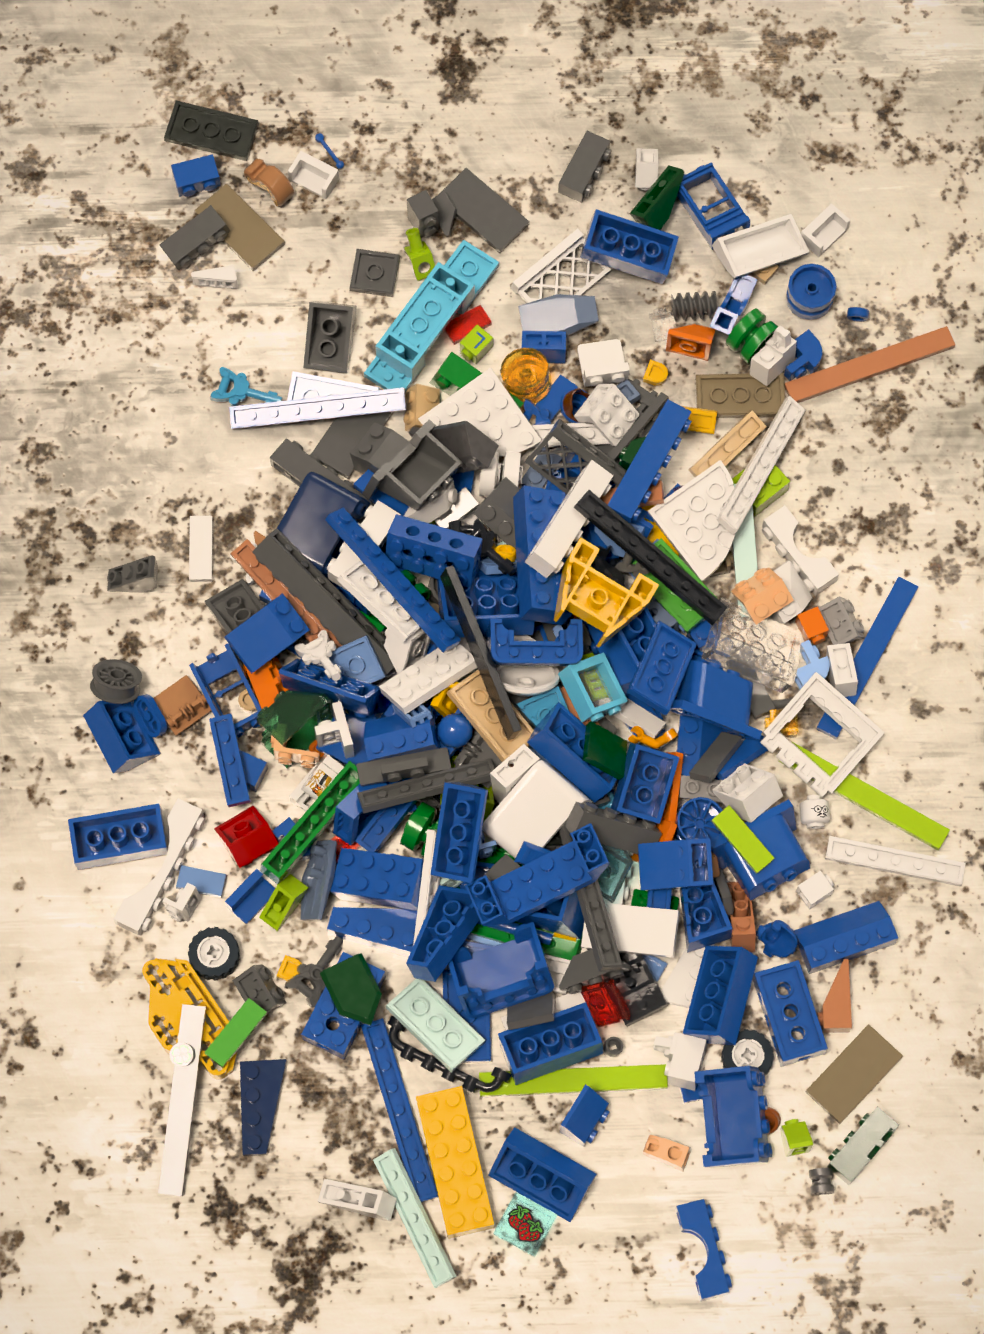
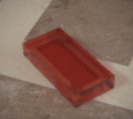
(463, 324)

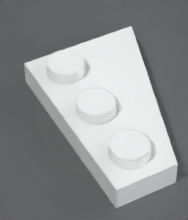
(682, 980)

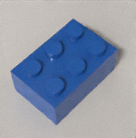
(645, 783)

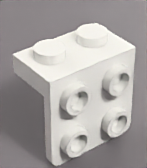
(602, 363)

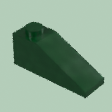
(658, 201)

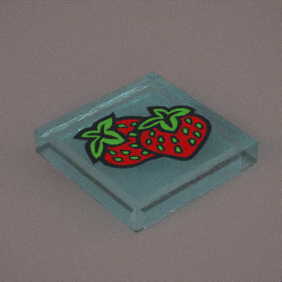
(525, 1224)

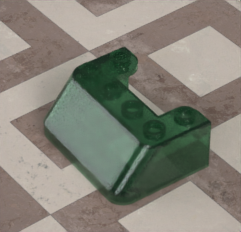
(294, 718)

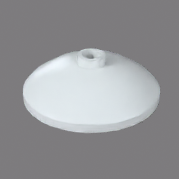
(528, 680)

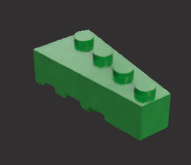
(457, 373)

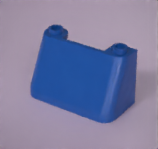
(564, 651)
(501, 973)

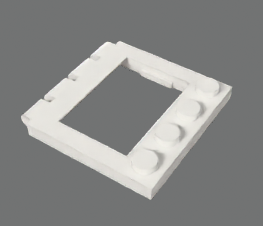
(838, 709)

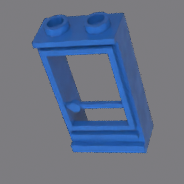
(721, 224)
(217, 668)

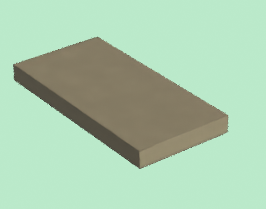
(249, 234)
(738, 394)
(854, 1074)

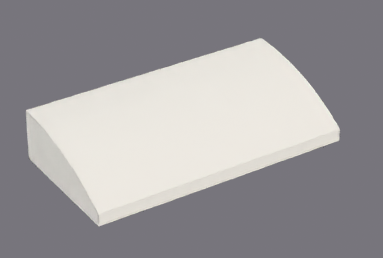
(760, 246)

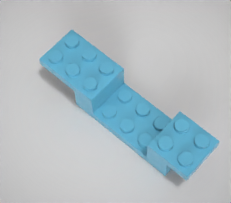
(441, 295)

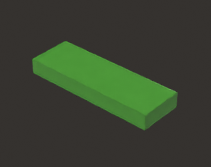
(235, 1033)

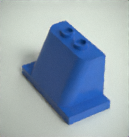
(716, 698)
(775, 832)

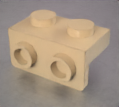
(418, 402)

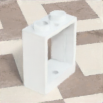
(505, 777)

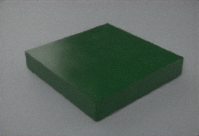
(605, 750)

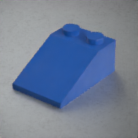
(266, 633)

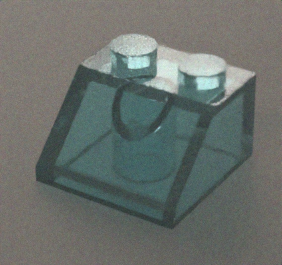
(616, 872)

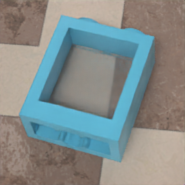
(593, 688)

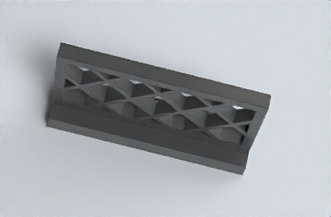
(578, 445)

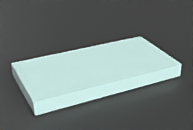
(435, 1024)

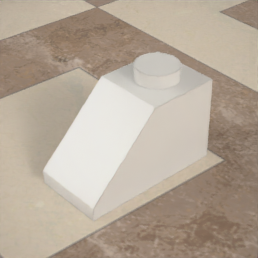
(646, 168)

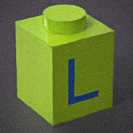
(476, 344)

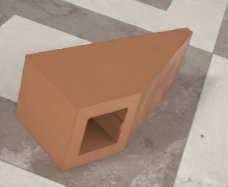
(742, 919)

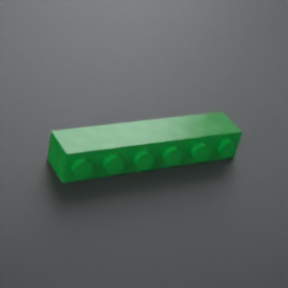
(310, 825)

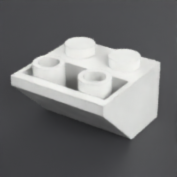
(749, 791)

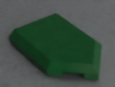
(353, 989)

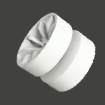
(496, 472)

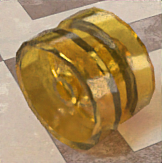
(526, 374)

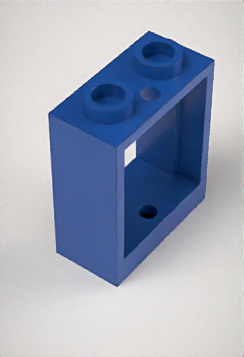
(349, 817)

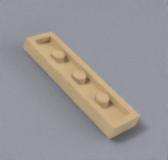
(731, 443)

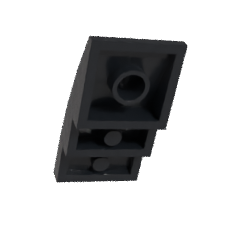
(639, 989)

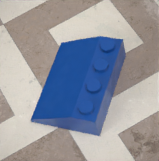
(489, 598)
(352, 692)

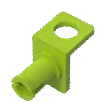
(418, 253)

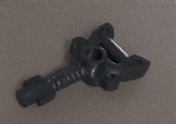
(488, 546)

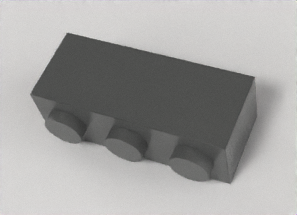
(584, 167)
(195, 238)

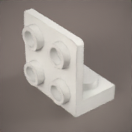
(608, 412)

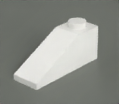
(437, 507)
(357, 1199)

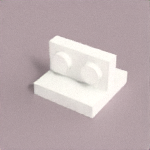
(336, 731)

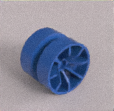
(695, 819)

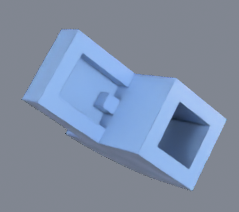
(813, 664)

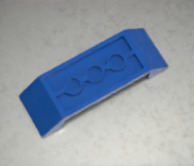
(540, 880)

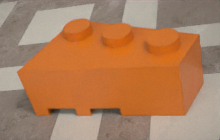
(266, 682)

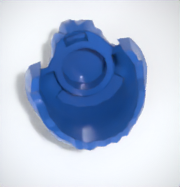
(778, 939)

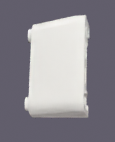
(533, 809)

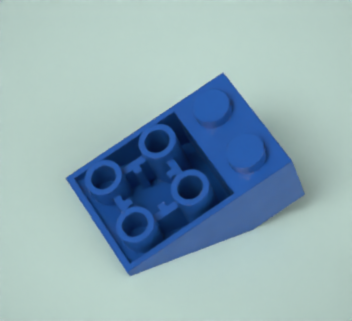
(675, 864)

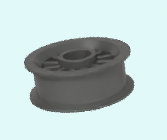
(116, 681)

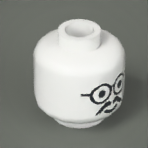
(814, 812)

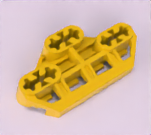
(169, 1007)

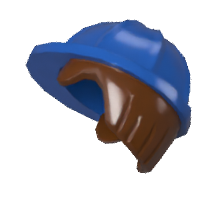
(571, 403)

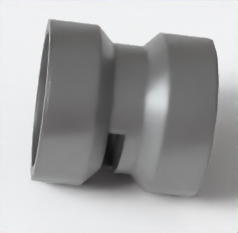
(821, 1181)

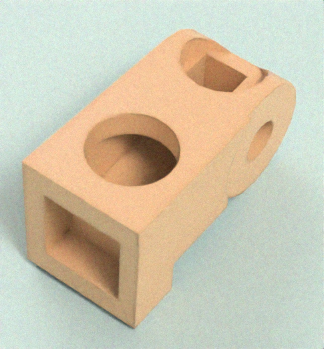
(667, 1152)

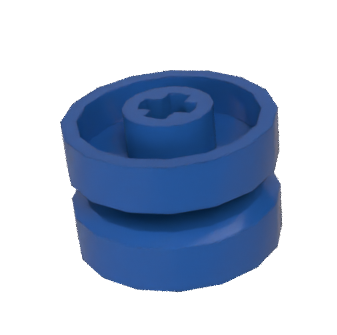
(811, 291)

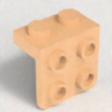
(762, 594)
(288, 755)

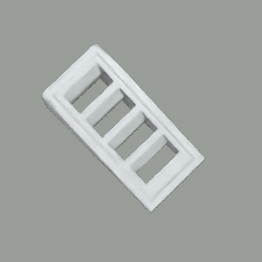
(217, 277)

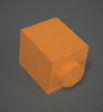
(812, 626)

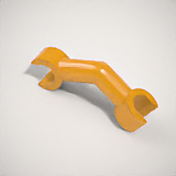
(647, 740)

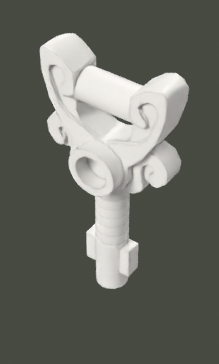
(318, 653)

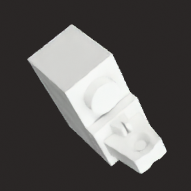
(773, 357)
(685, 1057)

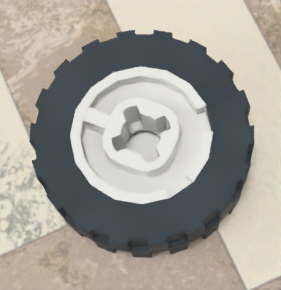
(214, 953)
(750, 1050)

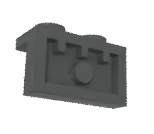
(259, 987)

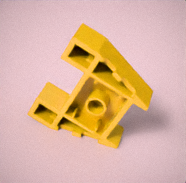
(597, 597)

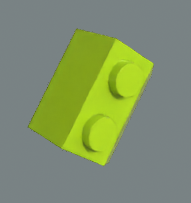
(773, 488)

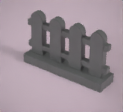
(652, 406)

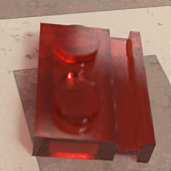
(605, 1003)

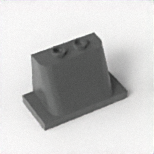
(416, 471)

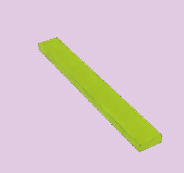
(883, 805)
(574, 1079)

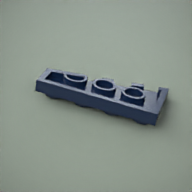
(259, 1100)

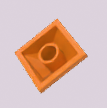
(691, 341)

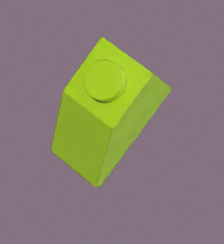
(283, 901)
(795, 1137)

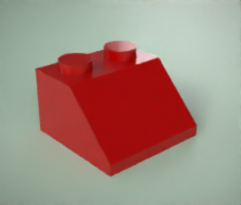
(246, 836)

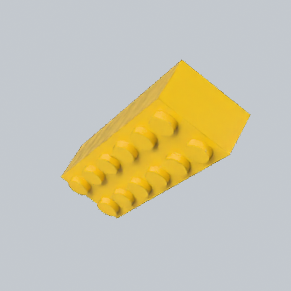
(455, 1162)

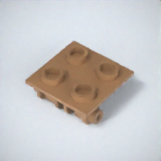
(182, 705)

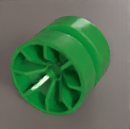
(417, 825)

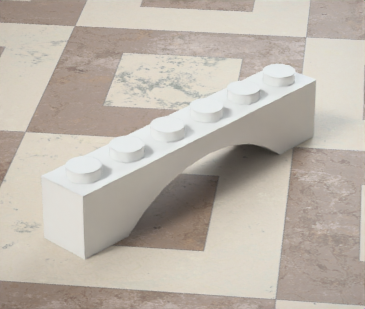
(137, 909)

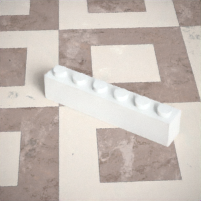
(567, 521)

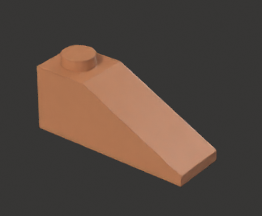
(836, 1009)

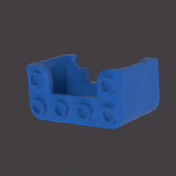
(734, 1116)

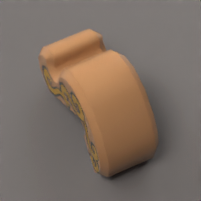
(271, 180)

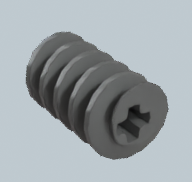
(694, 305)

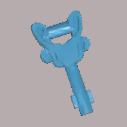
(240, 391)

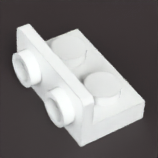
(187, 901)

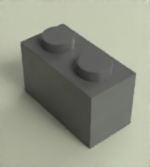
(423, 214)

